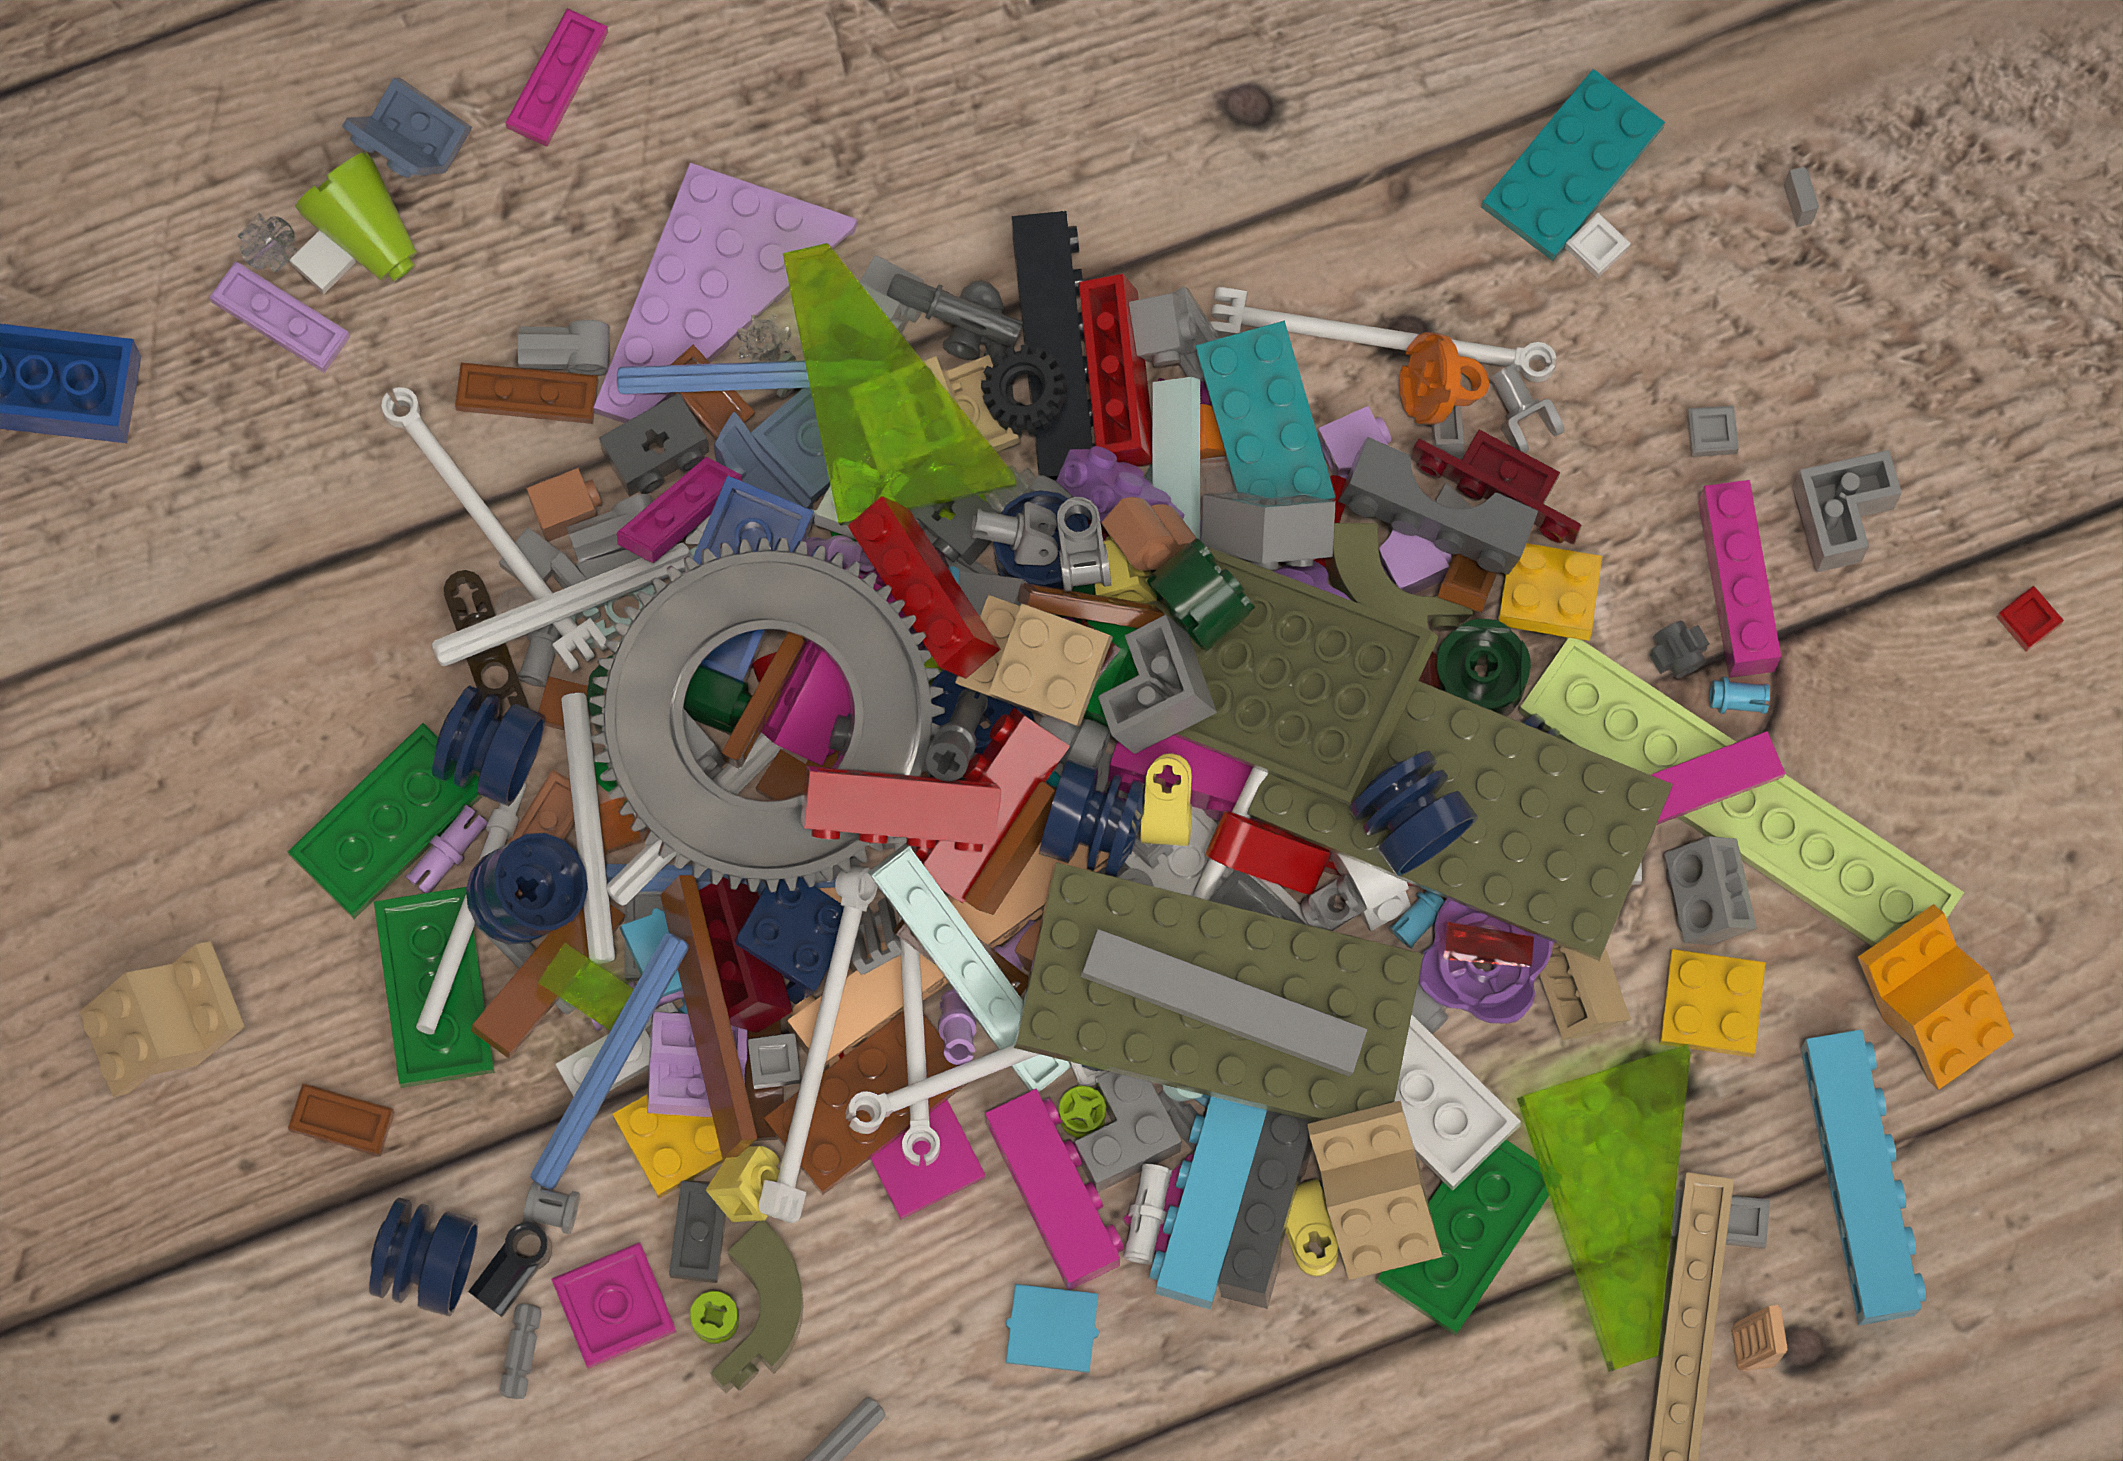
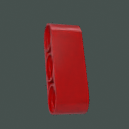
(1267, 853)

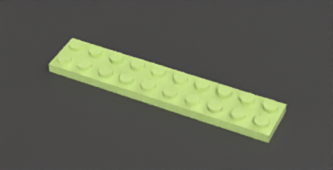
(1777, 826)

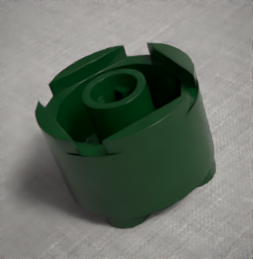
(1200, 594)
(1499, 651)

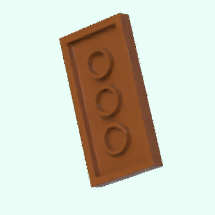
(876, 1067)

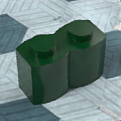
(716, 699)

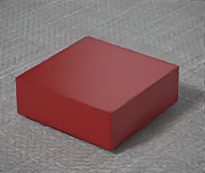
(2030, 618)

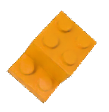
(1936, 996)

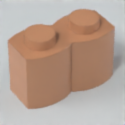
(1147, 532)

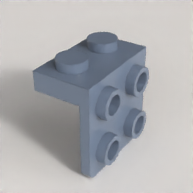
(410, 131)

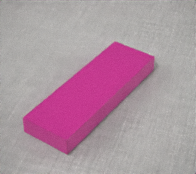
(557, 77)
(675, 511)
(1720, 775)

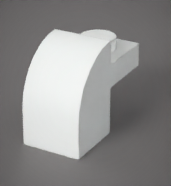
(1380, 892)

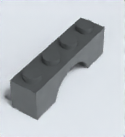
(1385, 488)
(1265, 1209)

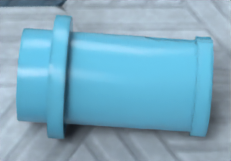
(1738, 696)
(1417, 918)

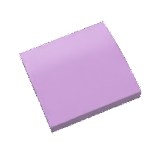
(675, 1069)

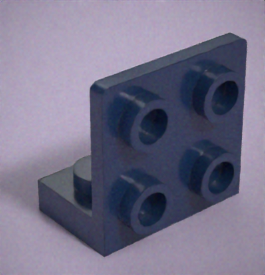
(793, 934)

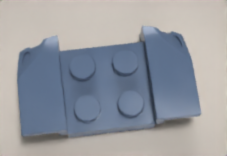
(779, 454)

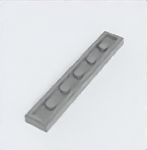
(1223, 1003)

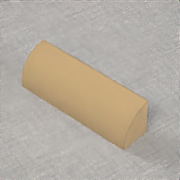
(1582, 993)

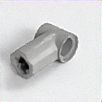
(578, 348)
(598, 534)

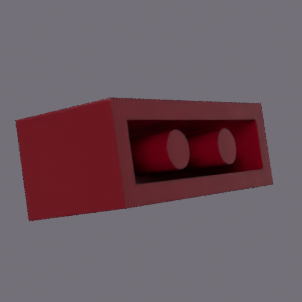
(751, 989)

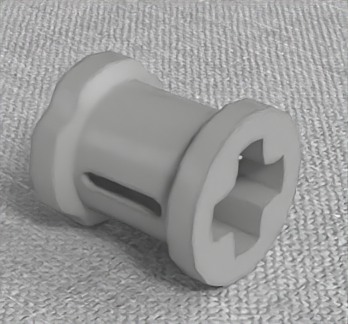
(551, 1208)

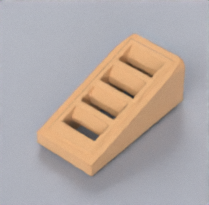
(1759, 1339)

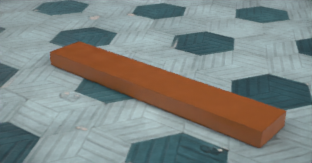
(709, 1019)

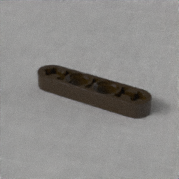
(492, 657)

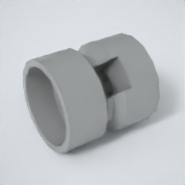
(1085, 742)

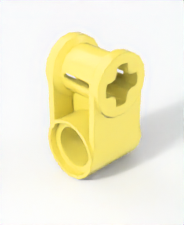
(1167, 810)
(1309, 1224)

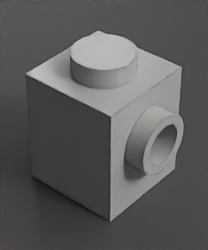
(1162, 328)

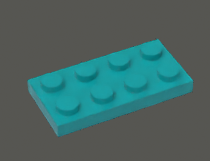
(1573, 164)
(1264, 414)

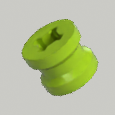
(1079, 1103)
(718, 1325)

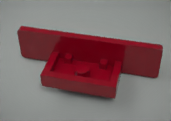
(1499, 468)

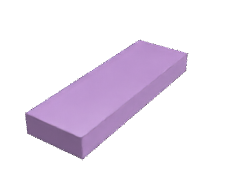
(279, 317)

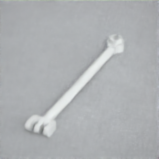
(1240, 315)
(572, 635)
(915, 1045)
(884, 1104)
(781, 1197)

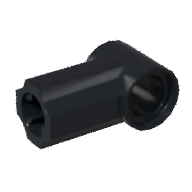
(508, 1272)

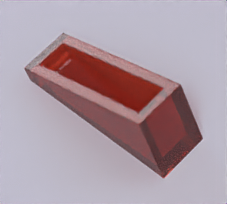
(1487, 946)

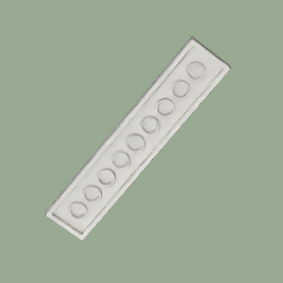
(1446, 1107)

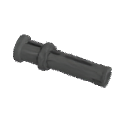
(956, 740)

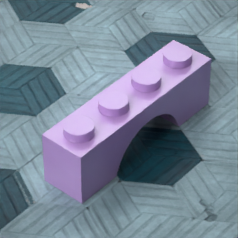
(1407, 560)

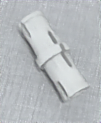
(1147, 1214)

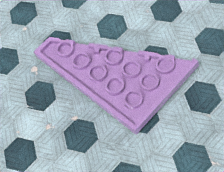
(712, 273)

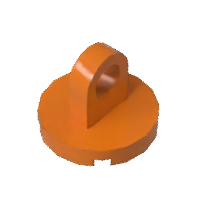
(1433, 379)

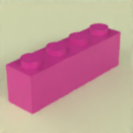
(1739, 578)
(811, 703)
(1215, 778)
(1053, 1188)

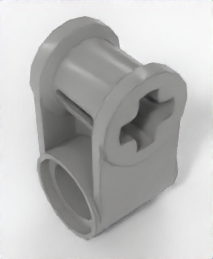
(1082, 553)

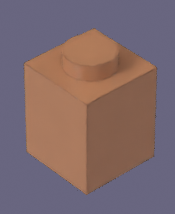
(563, 502)

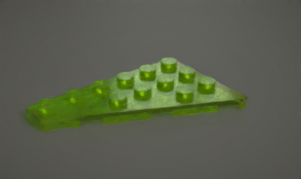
(876, 402)
(1612, 1178)

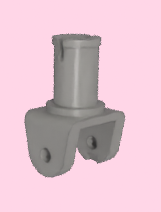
(1520, 405)
(1022, 532)
(1319, 906)

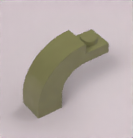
(1360, 576)
(773, 1272)

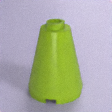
(361, 218)

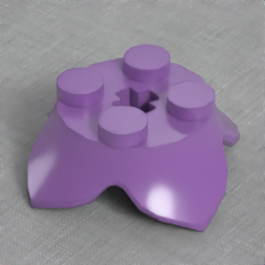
(1490, 996)

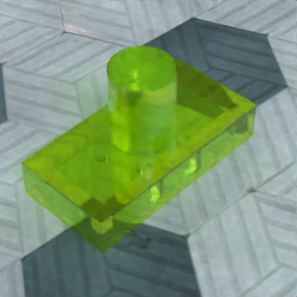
(586, 985)

